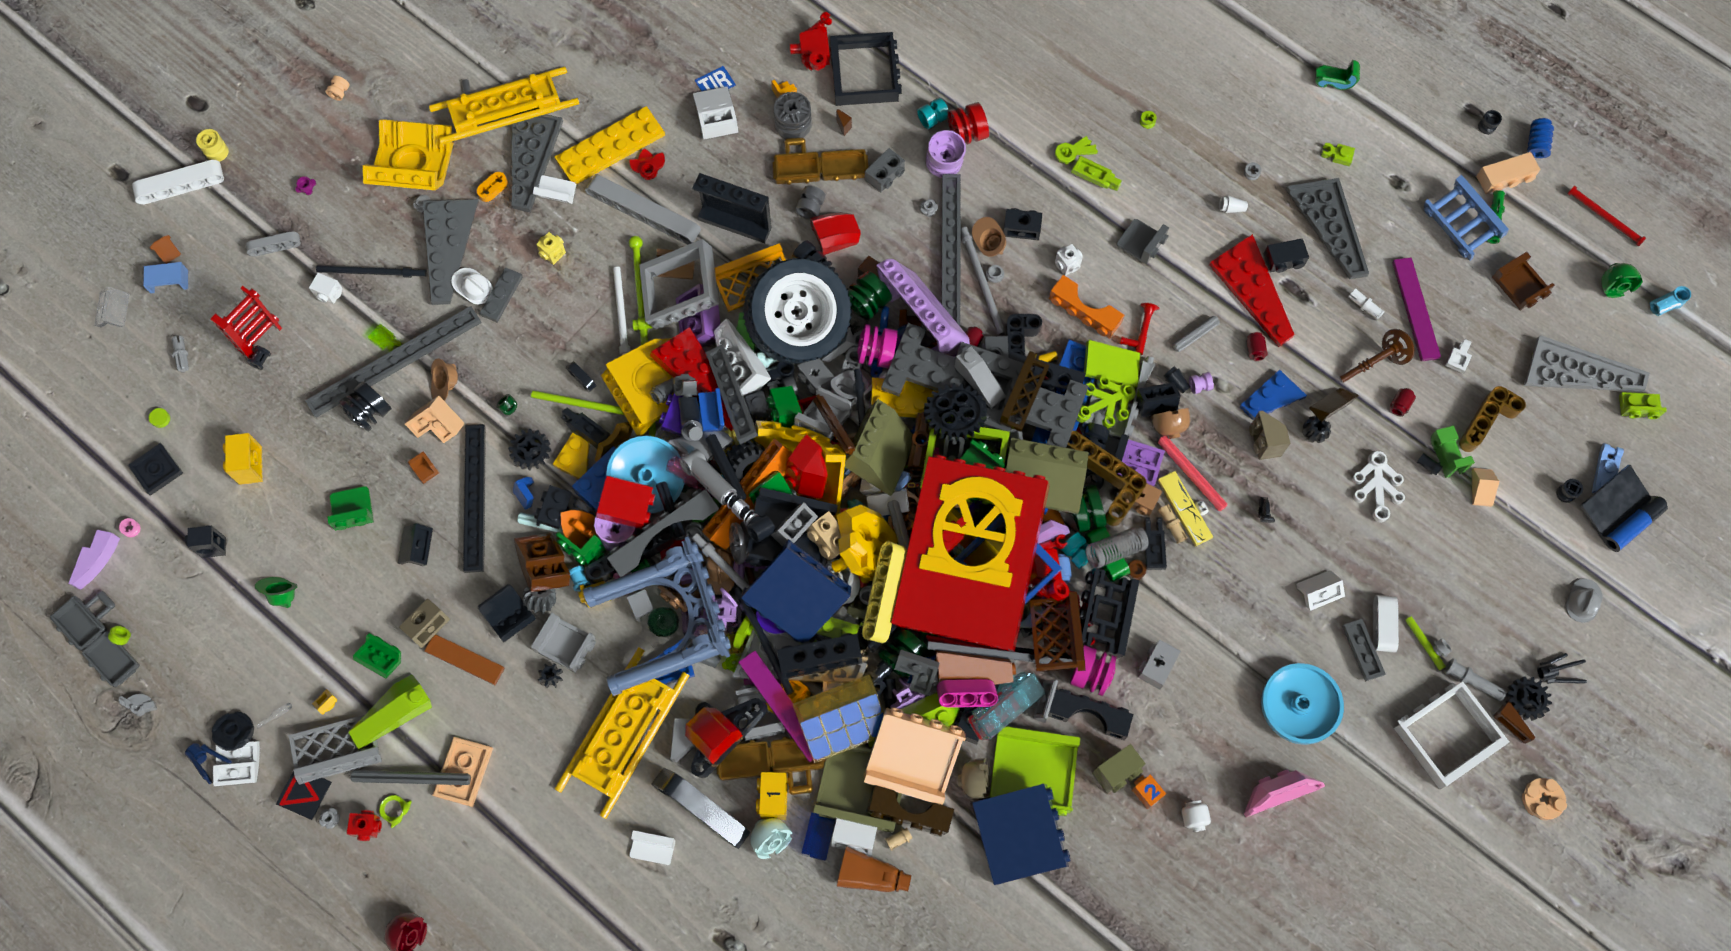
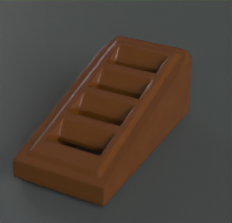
(1514, 723)

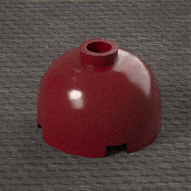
(405, 932)

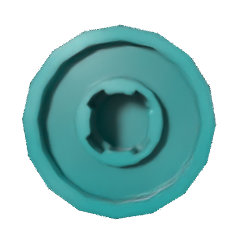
(932, 113)
(1076, 549)

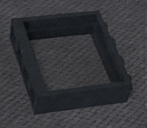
(859, 41)

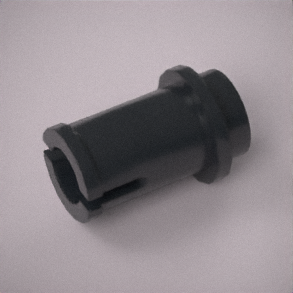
(1429, 464)

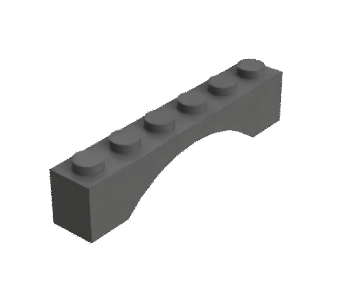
(629, 556)

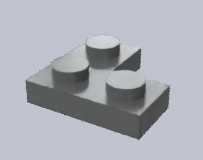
(922, 669)

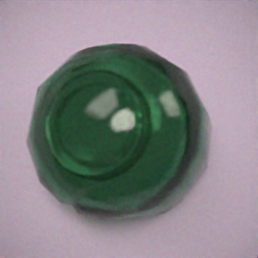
(663, 621)

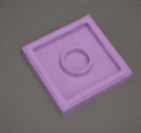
(1051, 530)

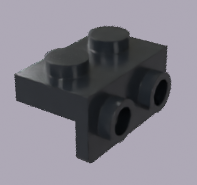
(554, 502)

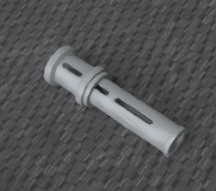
(1466, 675)

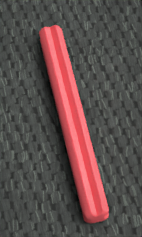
(1195, 476)

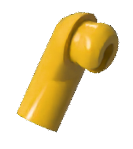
(1048, 357)

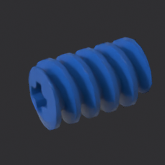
(1540, 138)

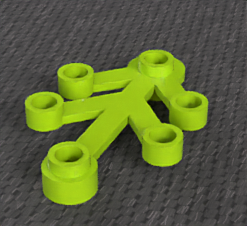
(1108, 400)

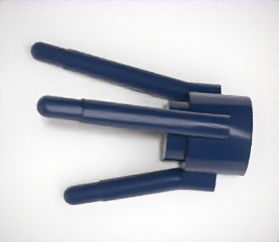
(197, 756)

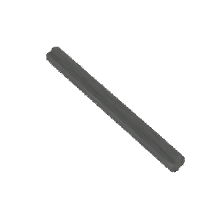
(411, 777)

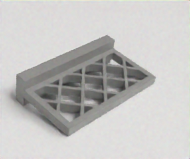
(334, 764)

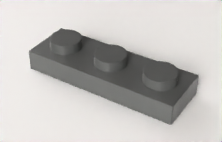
(501, 295)
(1363, 650)

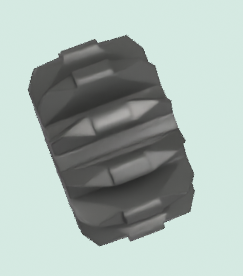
(539, 600)

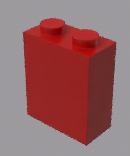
(625, 502)

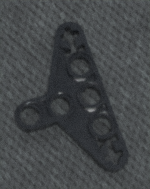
(734, 715)

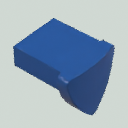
(522, 492)

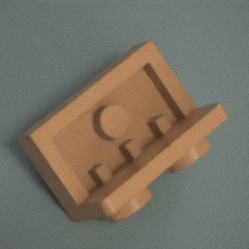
(674, 598)

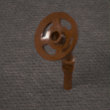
(1392, 349)

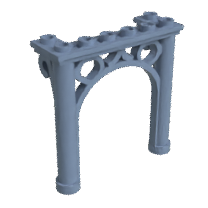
(705, 646)

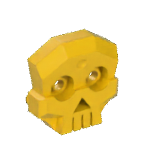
(860, 542)

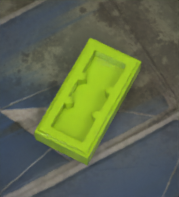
(743, 631)

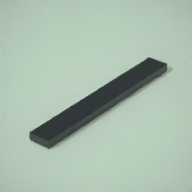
(474, 498)
(965, 647)

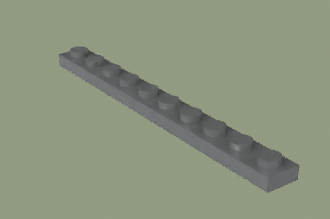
(951, 244)
(394, 360)

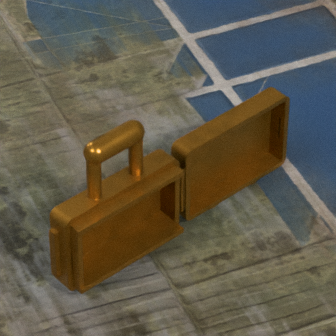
(807, 166)
(755, 757)

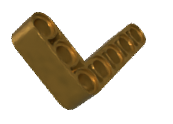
(1109, 474)

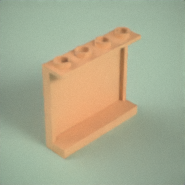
(914, 755)

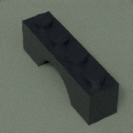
(1115, 721)

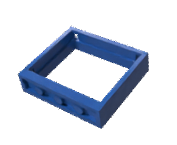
(1047, 559)

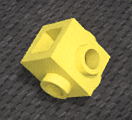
(551, 248)

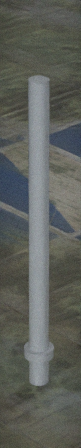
(967, 239)

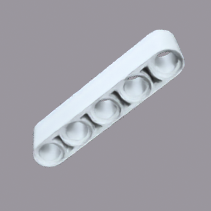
(177, 182)

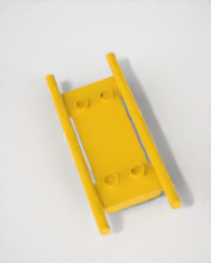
(503, 101)
(617, 734)

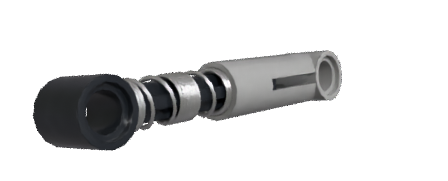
(696, 464)

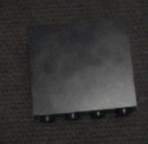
(733, 208)
(777, 507)

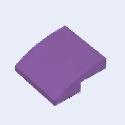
(1144, 460)

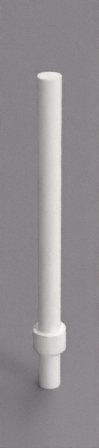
(624, 348)

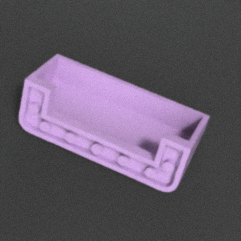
(906, 284)

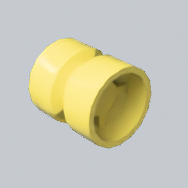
(212, 145)

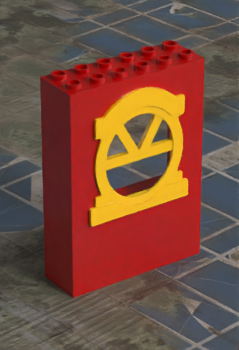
(971, 601)

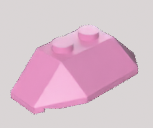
(1280, 790)

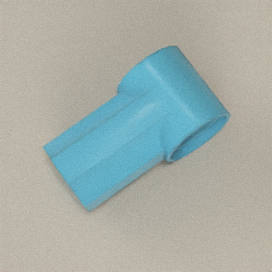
(1670, 301)

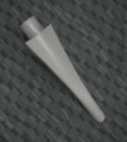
(1145, 371)

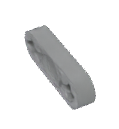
(273, 244)

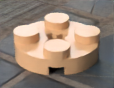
(1555, 795)

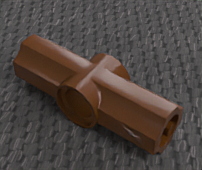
(918, 451)

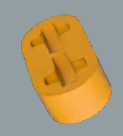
(491, 186)

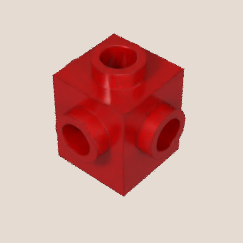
(364, 825)

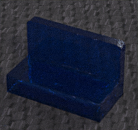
(818, 837)

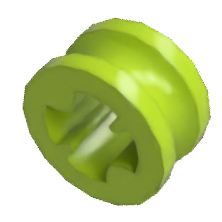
(1148, 124)

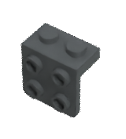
(1142, 240)

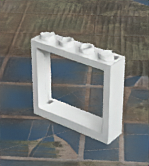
(1479, 714)

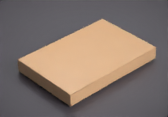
(464, 758)

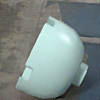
(769, 836)

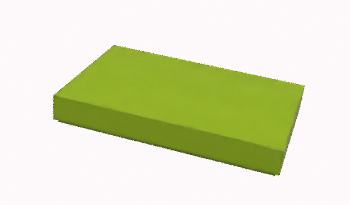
(1111, 361)

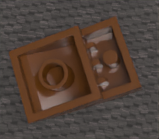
(542, 562)

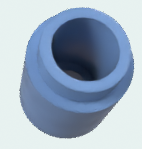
(1066, 568)

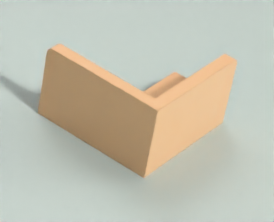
(437, 417)

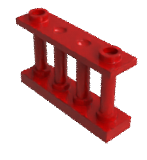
(231, 330)

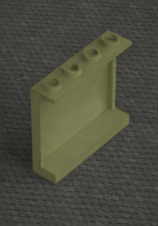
(845, 793)

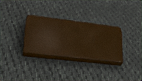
(1332, 403)

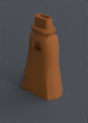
(869, 873)

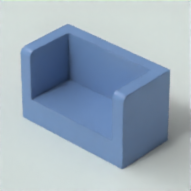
(165, 275)

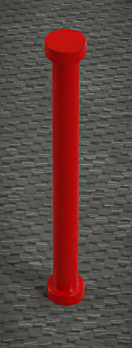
(1607, 216)

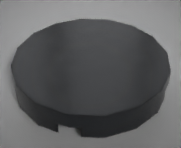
(232, 731)

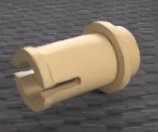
(899, 838)

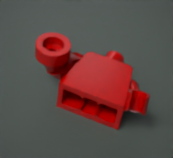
(814, 44)
(1056, 587)

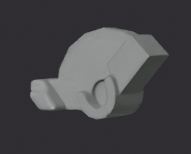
(138, 704)

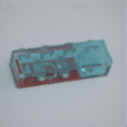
(1011, 702)

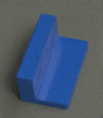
(711, 411)

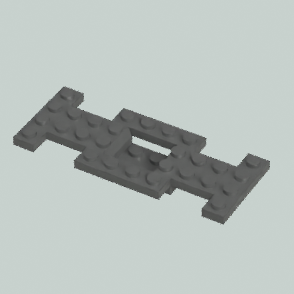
(935, 369)

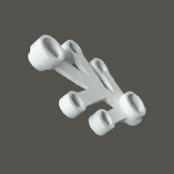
(1379, 484)

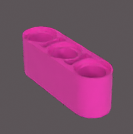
(967, 693)

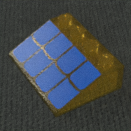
(840, 718)

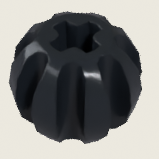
(1316, 430)

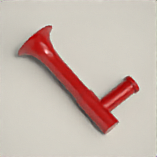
(1149, 309)

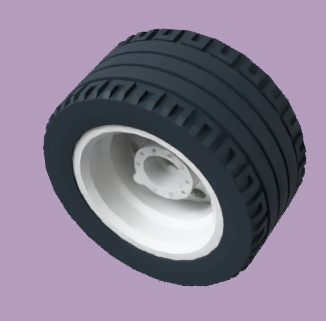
(821, 289)

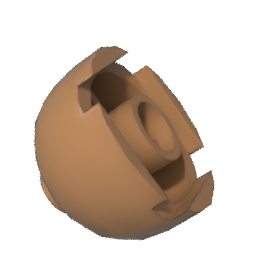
(1171, 422)

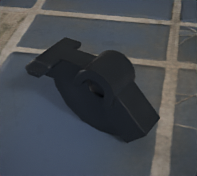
(1264, 511)

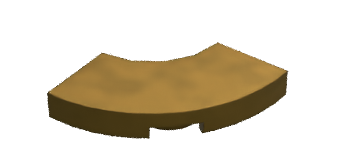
(619, 436)

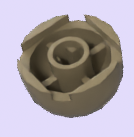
(975, 779)

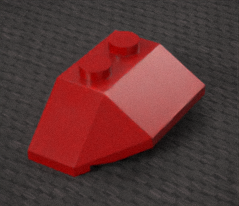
(807, 469)

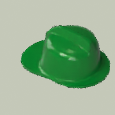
(277, 591)

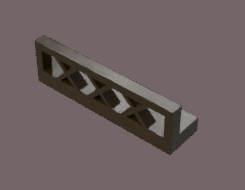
(1019, 387)

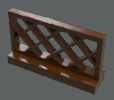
(1074, 634)

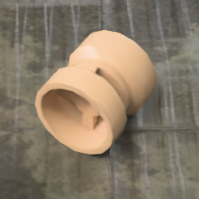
(337, 88)

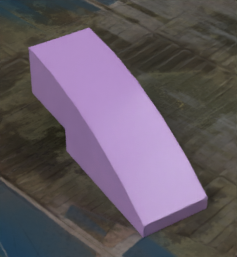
(93, 559)

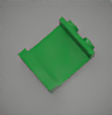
(979, 454)

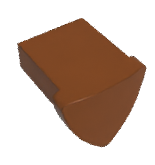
(165, 249)

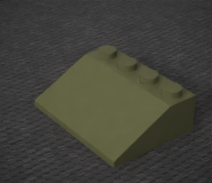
(881, 448)
(1061, 467)

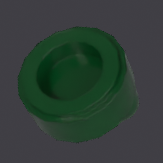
(505, 403)

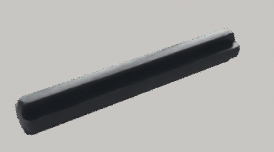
(724, 465)

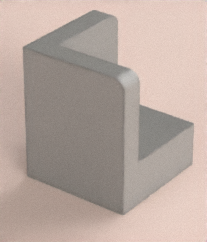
(640, 604)

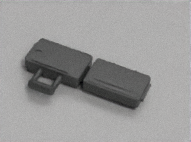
(91, 637)

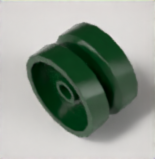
(1090, 508)

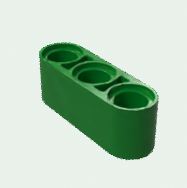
(1113, 570)

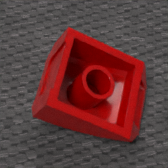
(835, 231)
(711, 733)

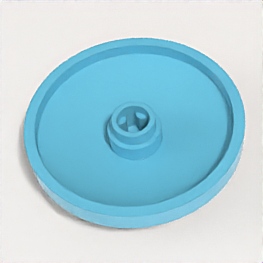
(645, 462)
(1302, 704)

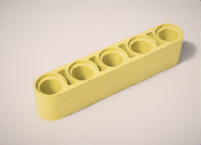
(884, 592)

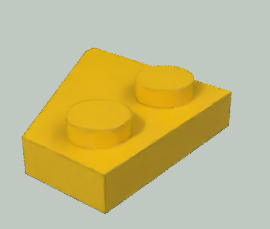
(573, 457)

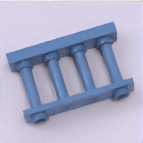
(1473, 200)

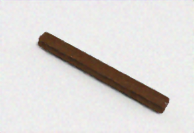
(834, 425)

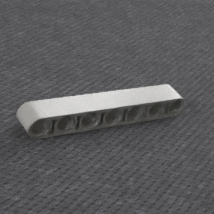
(643, 209)

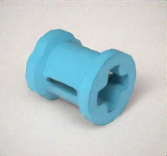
(578, 578)

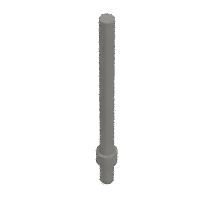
(709, 550)

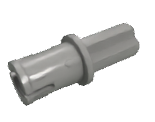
(180, 354)

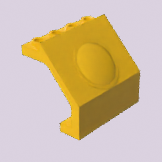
(410, 155)
(630, 383)

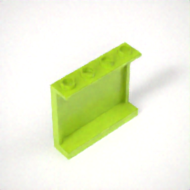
(1035, 758)

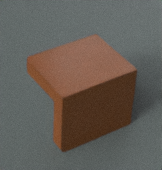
(423, 467)

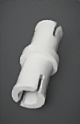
(1366, 304)

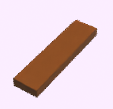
(464, 659)

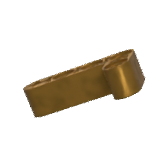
(1486, 420)

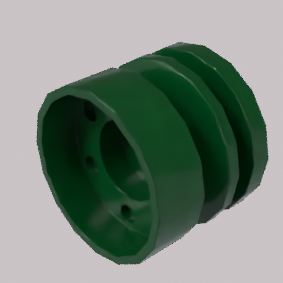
(868, 295)
(904, 641)

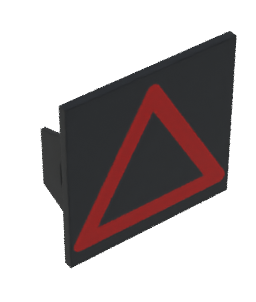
(304, 797)

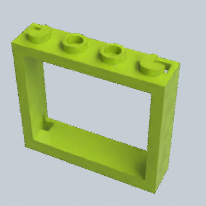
(986, 434)

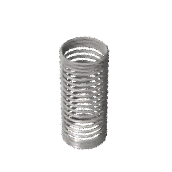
(1099, 550)

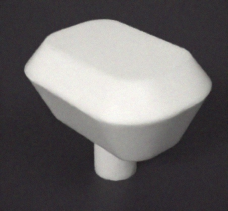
(1201, 506)

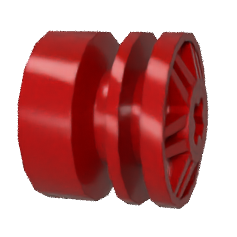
(969, 123)

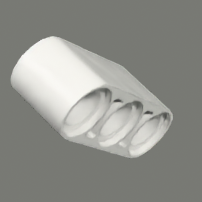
(1385, 623)

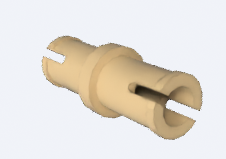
(1172, 524)

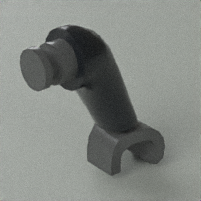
(689, 410)

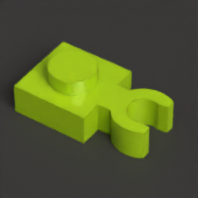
(1341, 153)

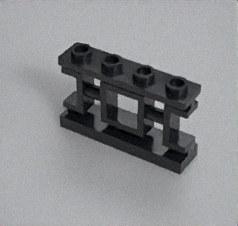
(1121, 614)

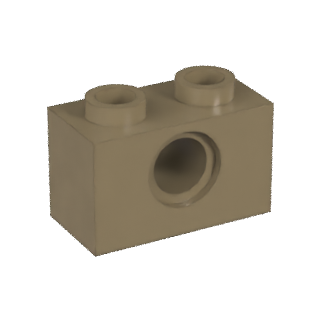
(424, 623)

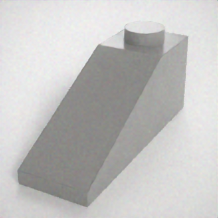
(979, 376)

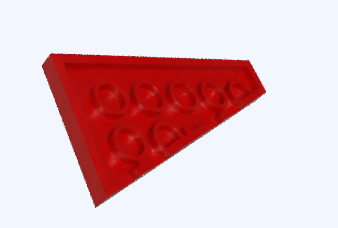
(1249, 280)
(686, 356)

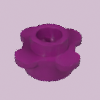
(303, 181)

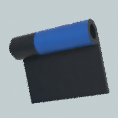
(1622, 509)

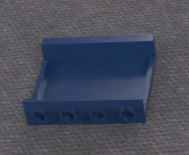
(797, 593)
(1021, 834)

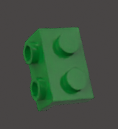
(378, 656)

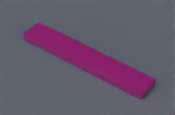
(1416, 309)
(775, 698)

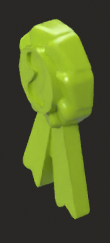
(1067, 152)

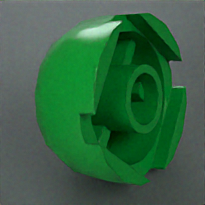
(1620, 279)

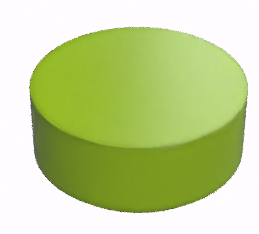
(159, 418)
(119, 635)

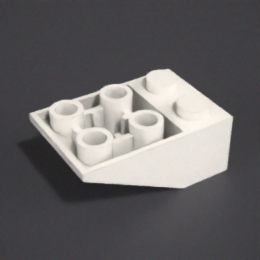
(715, 112)

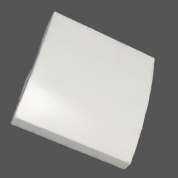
(243, 766)

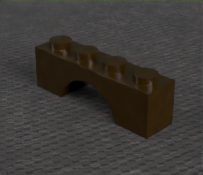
(885, 804)

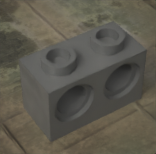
(882, 168)

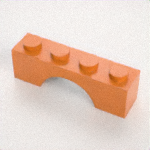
(1104, 320)

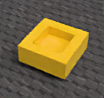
(325, 702)

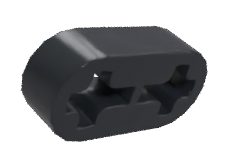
(581, 376)

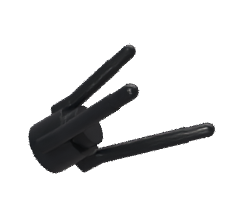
(1548, 671)

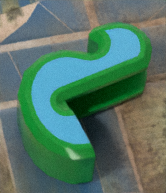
(1338, 77)

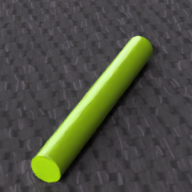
(1425, 643)

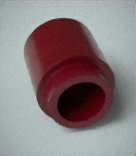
(975, 335)
(1256, 346)
(1402, 402)

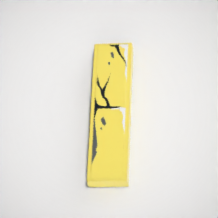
(1185, 508)

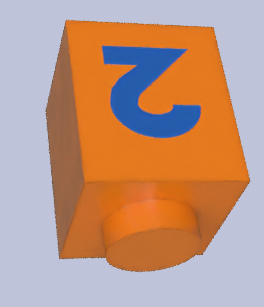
(1148, 790)

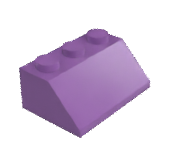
(701, 323)

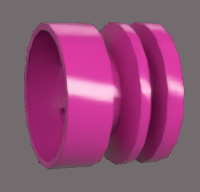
(877, 346)
(1097, 671)

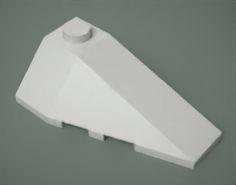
(745, 363)

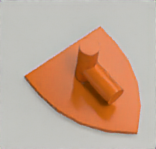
(577, 526)

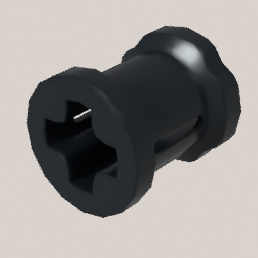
(258, 357)

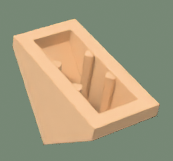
(1484, 487)

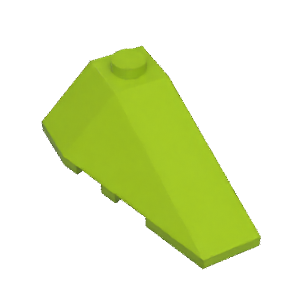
(396, 707)

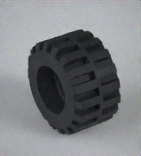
(743, 455)

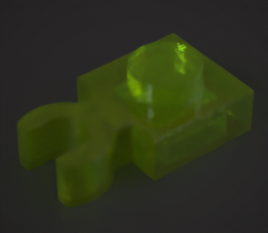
(383, 338)

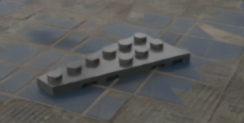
(531, 151)
(1329, 215)
(447, 236)

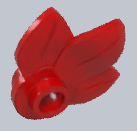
(647, 162)

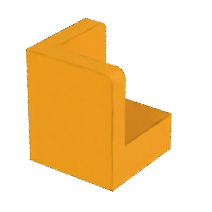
(782, 88)

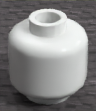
(1196, 816)

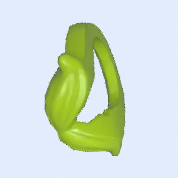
(405, 806)

